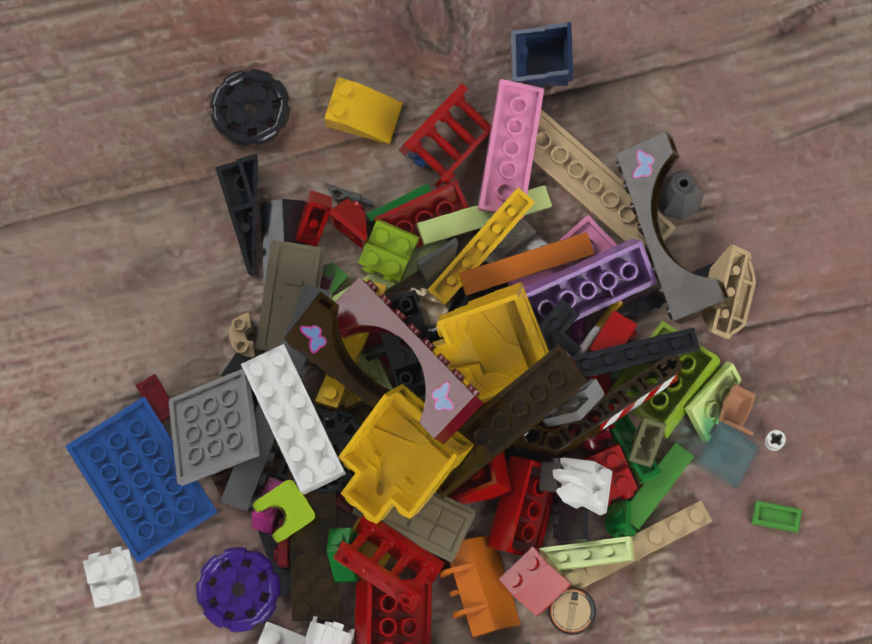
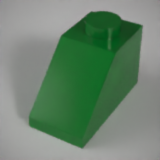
(340, 572)

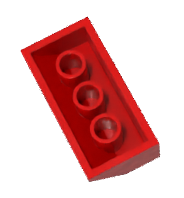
(522, 512)

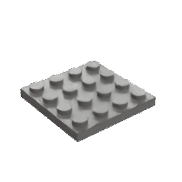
(213, 427)

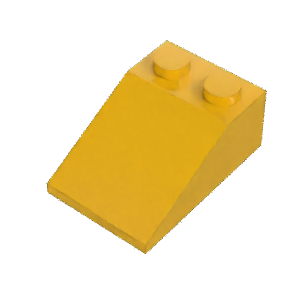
(362, 111)

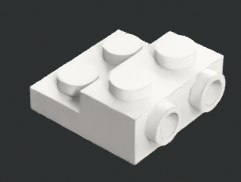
(112, 577)

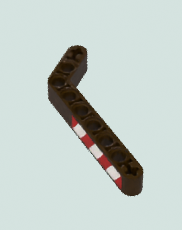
(601, 410)

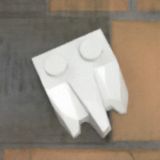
(584, 484)

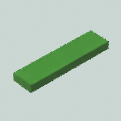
(655, 489)

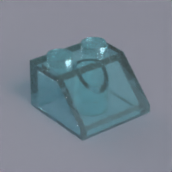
(727, 455)

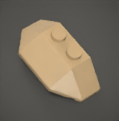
(739, 280)

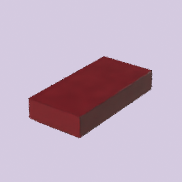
(156, 396)

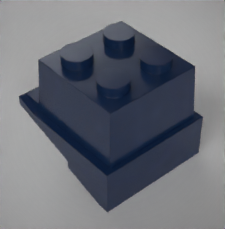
(542, 55)

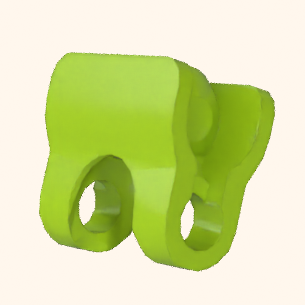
(293, 506)

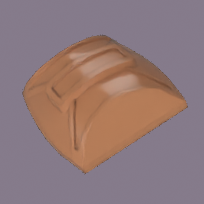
(737, 408)

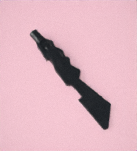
(654, 299)

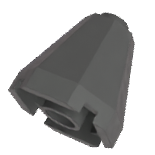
(680, 196)

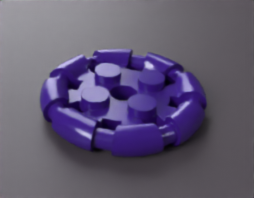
(227, 579)

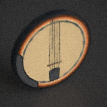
(572, 611)

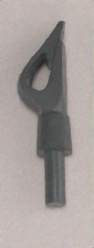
(352, 196)

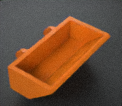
(482, 594)

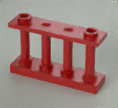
(429, 130)
(399, 547)

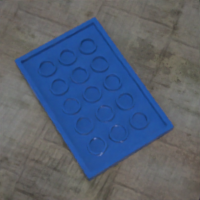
(135, 480)

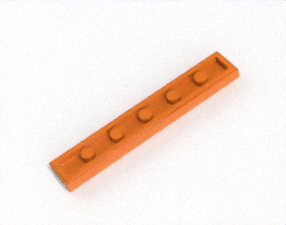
(526, 263)

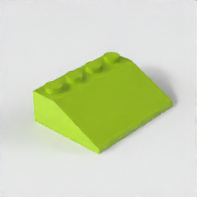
(670, 403)

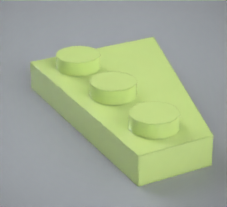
(707, 403)

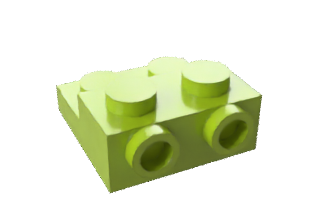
(388, 251)

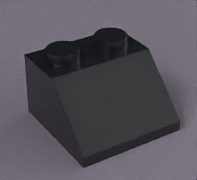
(571, 523)

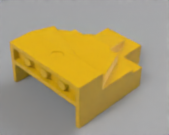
(492, 339)
(398, 458)

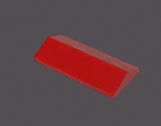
(426, 207)

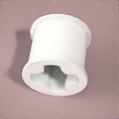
(775, 433)

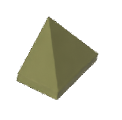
(646, 441)

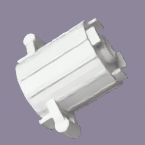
(328, 633)

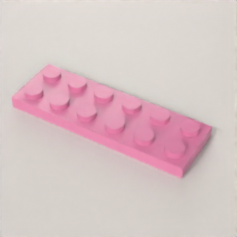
(510, 143)

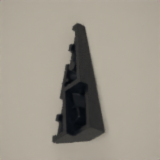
(240, 188)

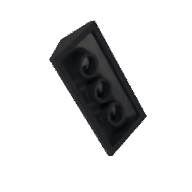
(279, 223)

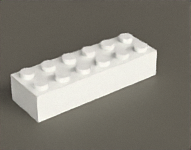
(293, 419)

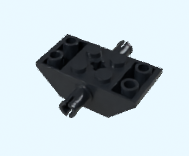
(402, 358)

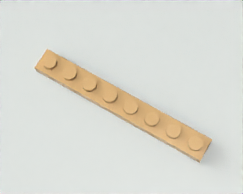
(646, 542)

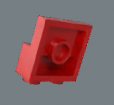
(622, 480)

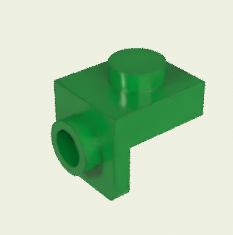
(619, 520)

